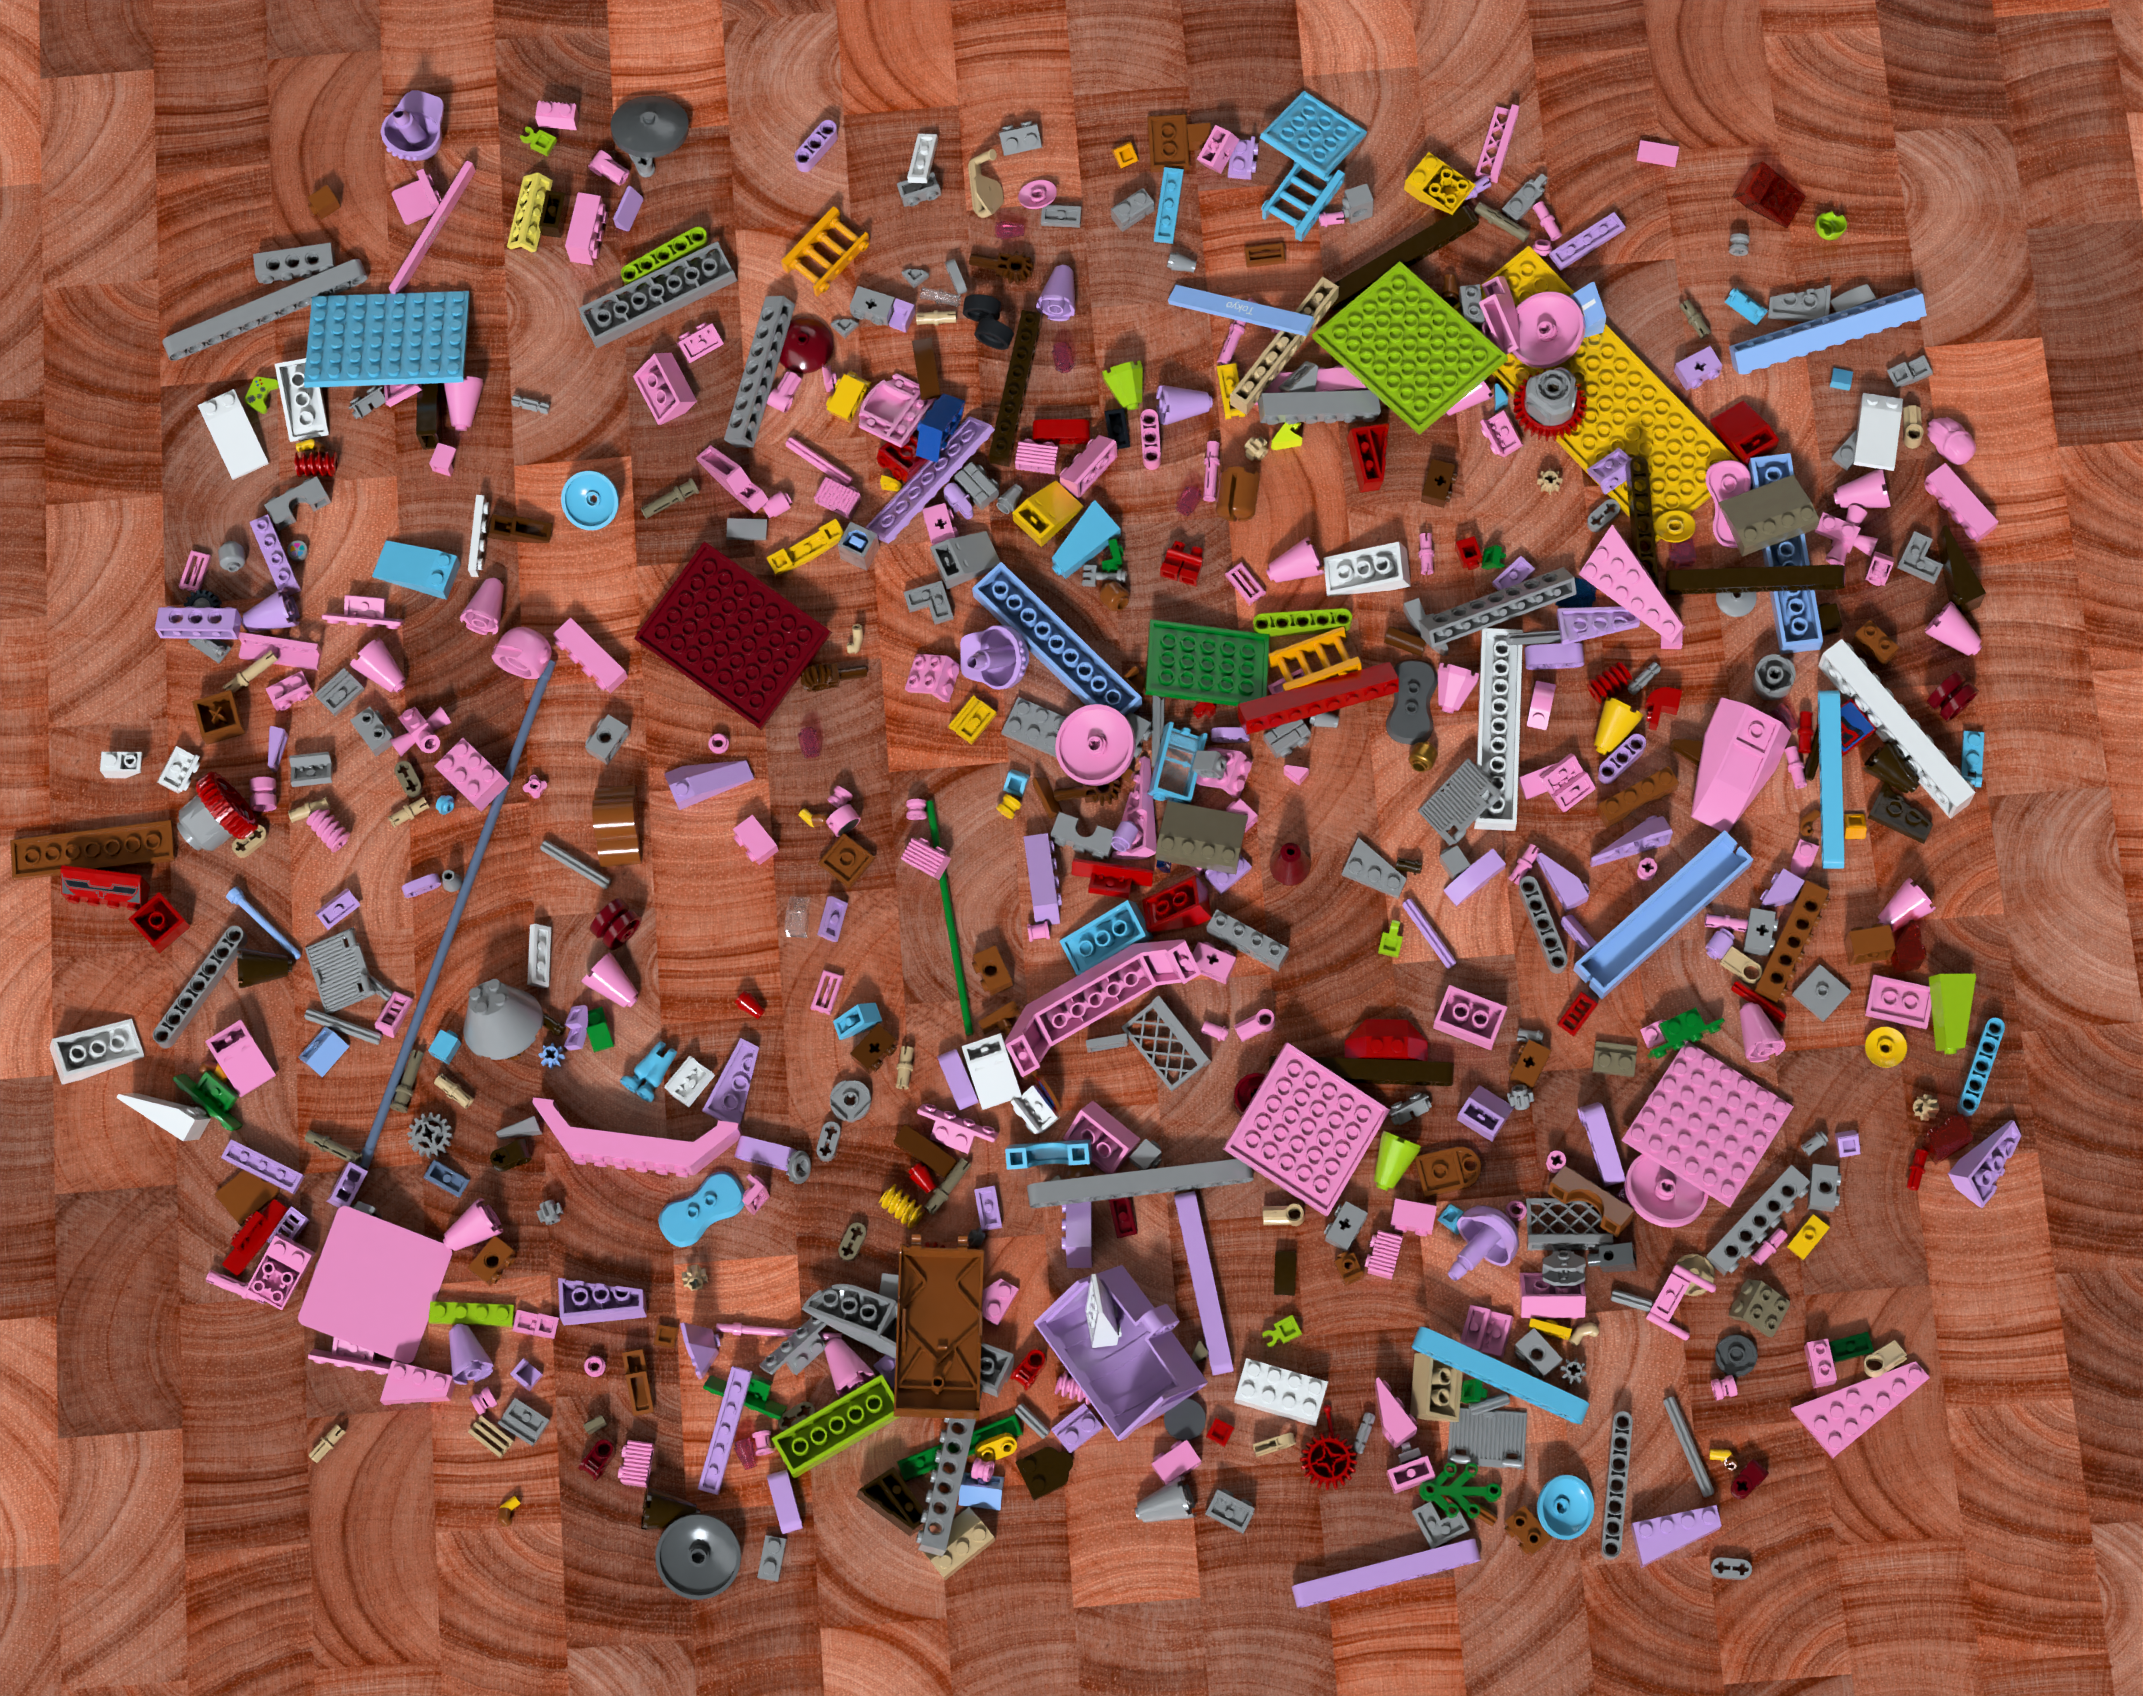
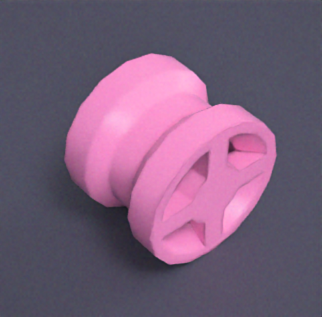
(840, 797)
(916, 809)
(982, 1469)

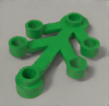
(1457, 1492)

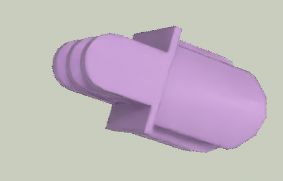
(958, 500)

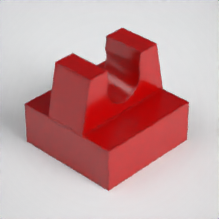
(1204, 708)

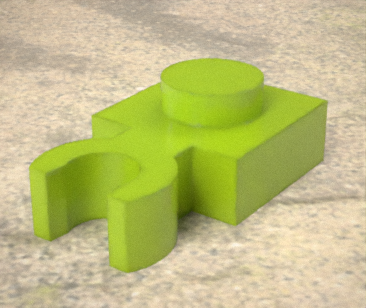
(540, 142)
(1285, 1330)

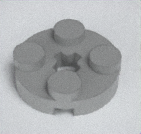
(849, 1089)

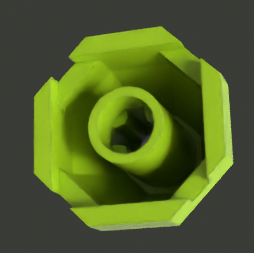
(1125, 384)

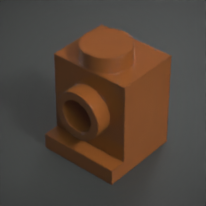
(1351, 1275)

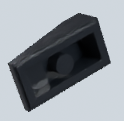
(1117, 427)

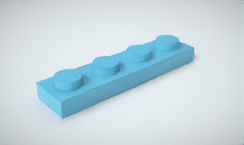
(1168, 205)

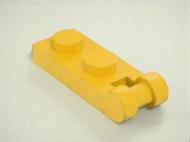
(1228, 381)

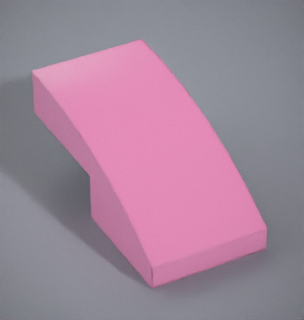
(535, 1324)

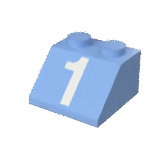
(1592, 309)

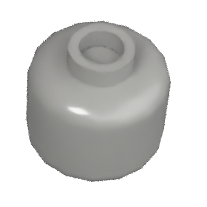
(231, 556)

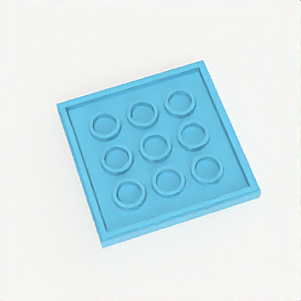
(1313, 135)

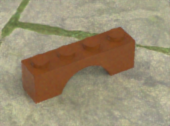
(1651, 788)
(1570, 1187)

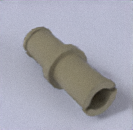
(1695, 319)

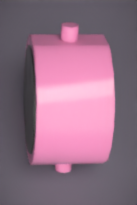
(843, 820)

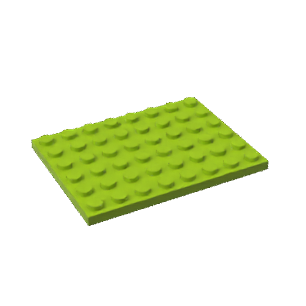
(1409, 347)

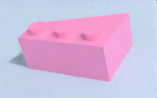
(414, 1384)

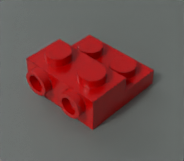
(901, 460)

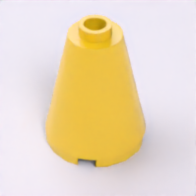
(1615, 725)

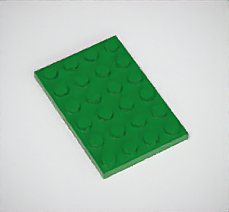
(1206, 663)

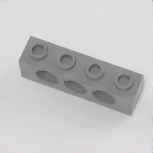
(285, 258)
(1247, 940)

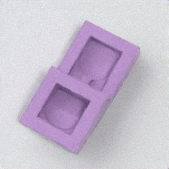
(577, 1022)

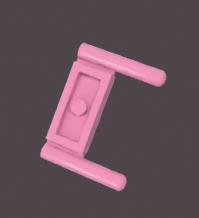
(1672, 1295)

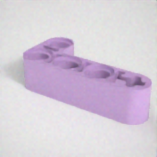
(1602, 1143)

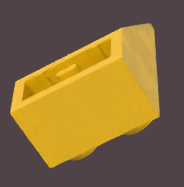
(1438, 184)
(1046, 512)

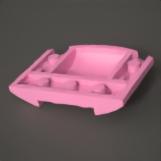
(894, 410)

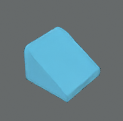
(1841, 379)
(1500, 398)
(1016, 782)
(1450, 1217)

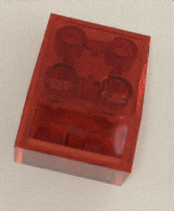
(1769, 194)

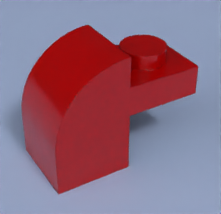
(1662, 700)

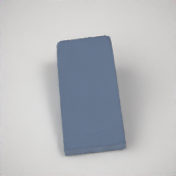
(446, 1178)

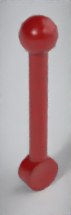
(1327, 1408)

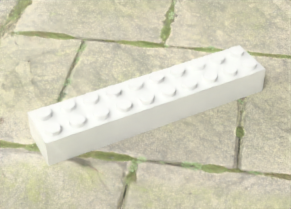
(1891, 719)
(1499, 726)

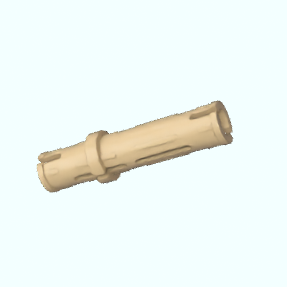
(243, 678)

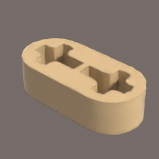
(253, 843)

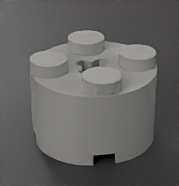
(1779, 668)

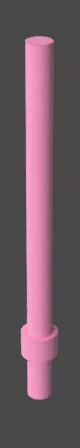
(739, 1329)

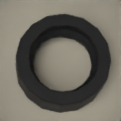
(981, 306)
(994, 333)

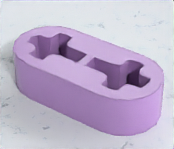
(1229, 735)
(421, 885)

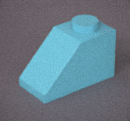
(857, 1020)

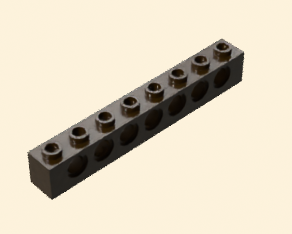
(1015, 388)

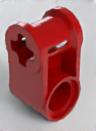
(1029, 1370)

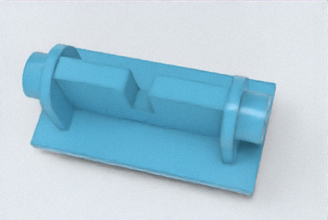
(1746, 306)

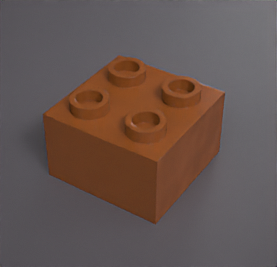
(218, 717)
(1869, 944)

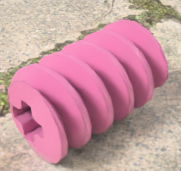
(327, 830)
(1068, 1384)

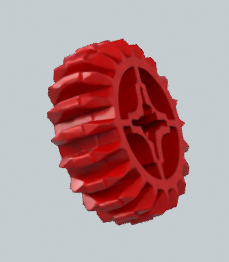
(1323, 1443)

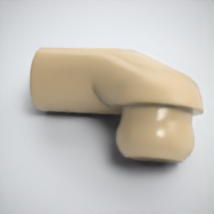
(857, 639)
(1583, 1330)

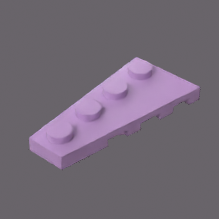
(1592, 622)
(732, 1088)

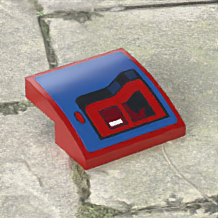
(1854, 727)

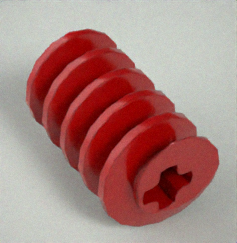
(316, 465)
(1608, 681)

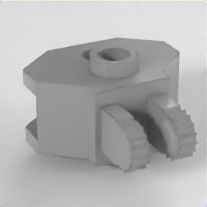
(1563, 1268)

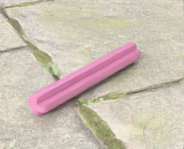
(818, 461)

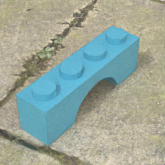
(1060, 1152)

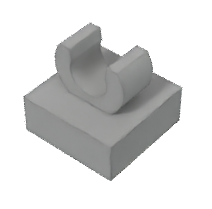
(1408, 1454)

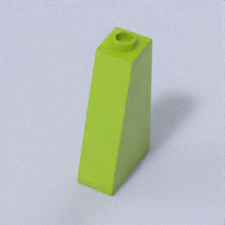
(1951, 1009)

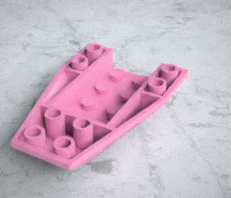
(1735, 762)

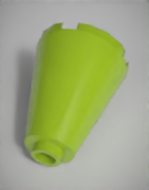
(1393, 1159)

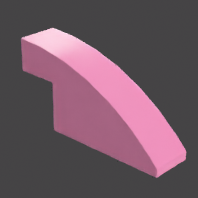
(1501, 314)
(732, 478)

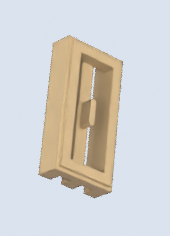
(476, 1425)

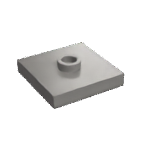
(1821, 993)

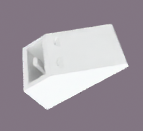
(991, 1071)

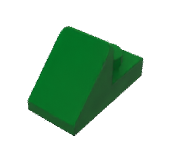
(598, 1030)

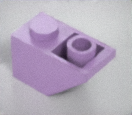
(1783, 891)

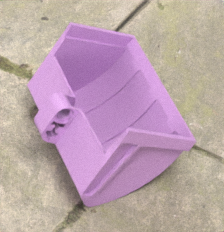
(1137, 1376)

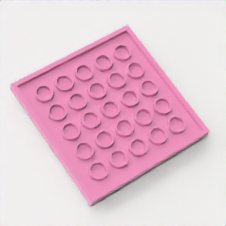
(1707, 1124)
(1306, 1129)

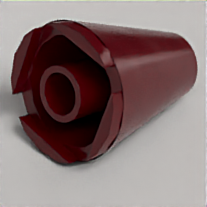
(1290, 864)

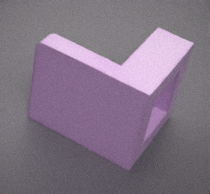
(902, 315)
(526, 1374)

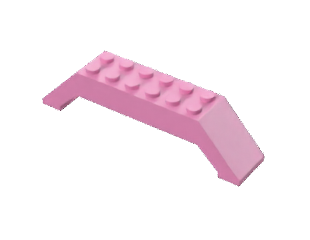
(1096, 995)
(638, 1151)

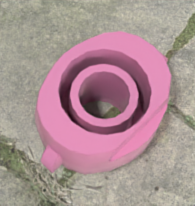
(522, 652)

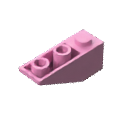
(1879, 569)

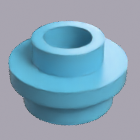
(445, 804)

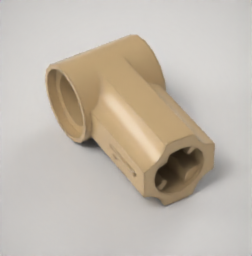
(1912, 425)
(1280, 1215)

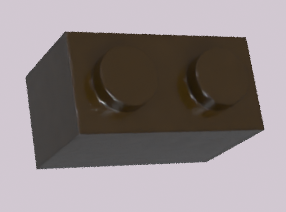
(553, 214)

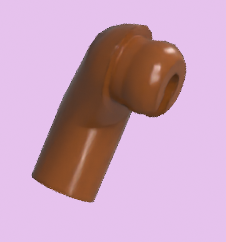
(1806, 822)

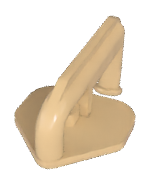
(984, 191)

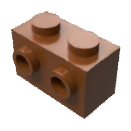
(1526, 1531)

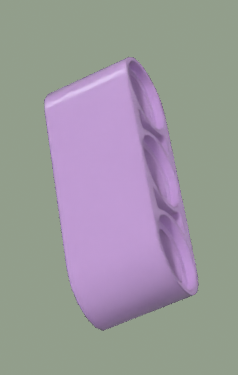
(815, 154)
(1554, 656)
(1625, 750)
(957, 1079)
(763, 1152)
(784, 1501)

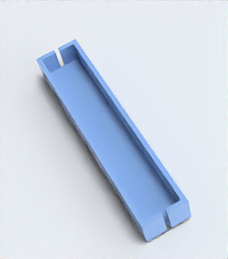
(1663, 914)

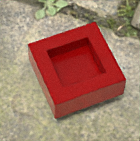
(1220, 1432)

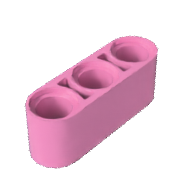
(1150, 430)

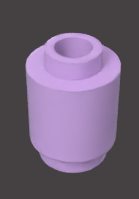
(1124, 836)
(1719, 944)

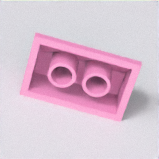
(664, 387)
(1089, 465)
(1109, 1138)
(1549, 1301)

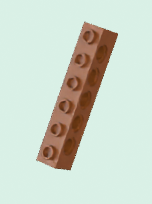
(1810, 894)

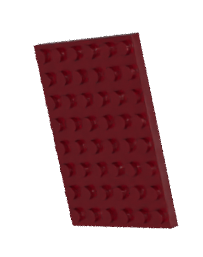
(732, 635)

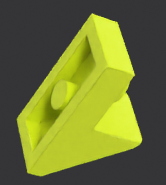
(1286, 437)

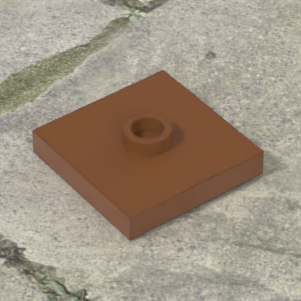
(846, 860)

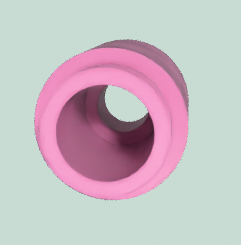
(777, 504)

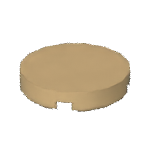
(1699, 1266)

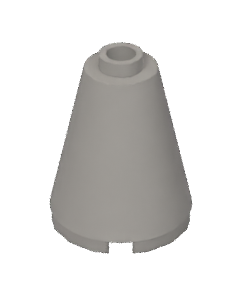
(1167, 1503)

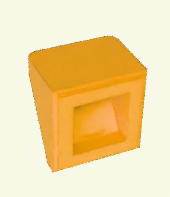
(1125, 154)
(1855, 826)

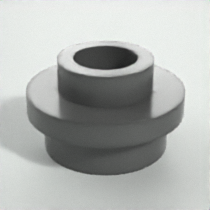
(976, 1237)

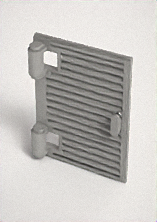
(1459, 802)
(339, 971)
(1488, 1438)

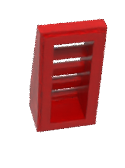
(1587, 999)

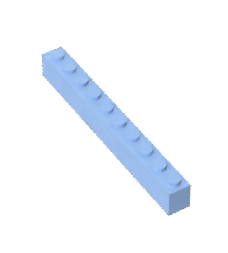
(1827, 331)

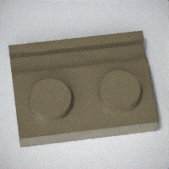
(1614, 1059)

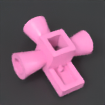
(1845, 535)
(420, 731)

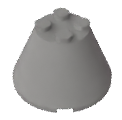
(501, 1020)

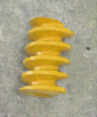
(901, 1207)

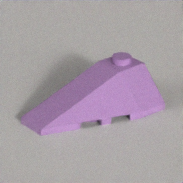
(699, 782)
(1646, 836)
(1980, 1168)
(701, 1346)

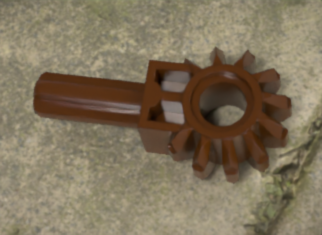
(1004, 265)
(829, 676)
(1090, 793)

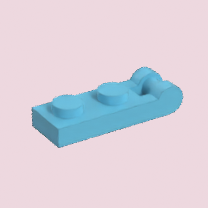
(1972, 757)

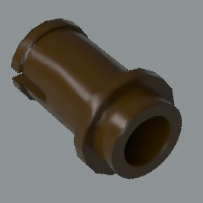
(1409, 865)
(553, 1025)

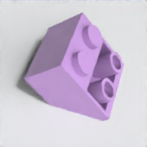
(1485, 1113)

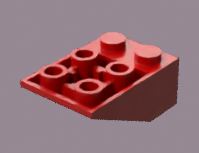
(1745, 432)

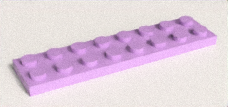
(929, 479)

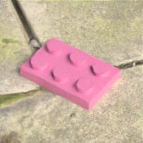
(1899, 1002)

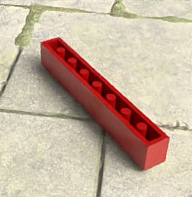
(1318, 698)

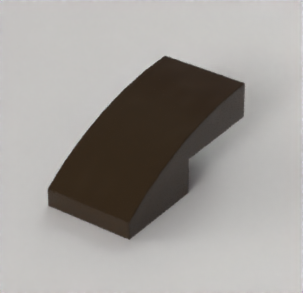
(1285, 1273)

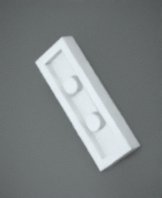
(922, 158)
(539, 955)

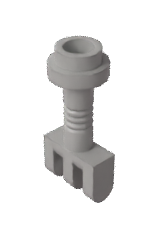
(1094, 575)

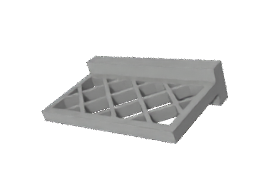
(1181, 1034)
(1564, 1240)

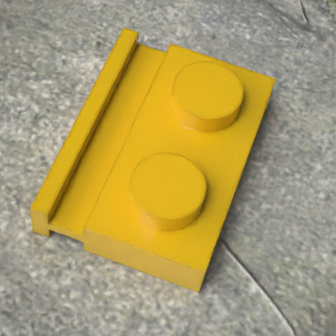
(972, 720)

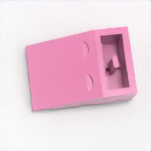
(240, 1058)
(280, 1271)
(1395, 1423)

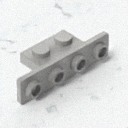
(798, 1349)

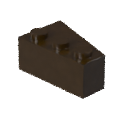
(893, 1501)

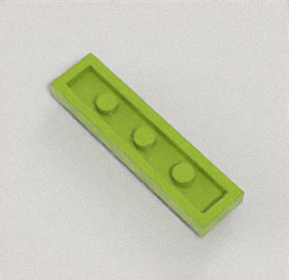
(471, 1314)

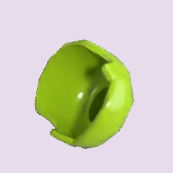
(1830, 226)

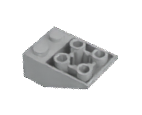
(964, 558)

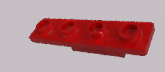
(1111, 878)
(253, 1236)

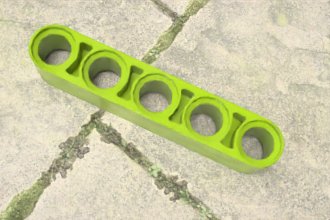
(668, 249)
(1294, 628)

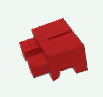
(1191, 563)

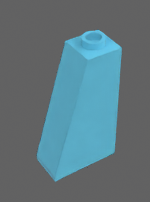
(1085, 540)

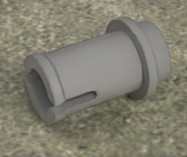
(1524, 1035)
(1815, 1143)

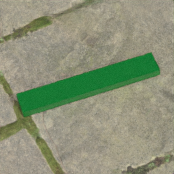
(924, 1461)

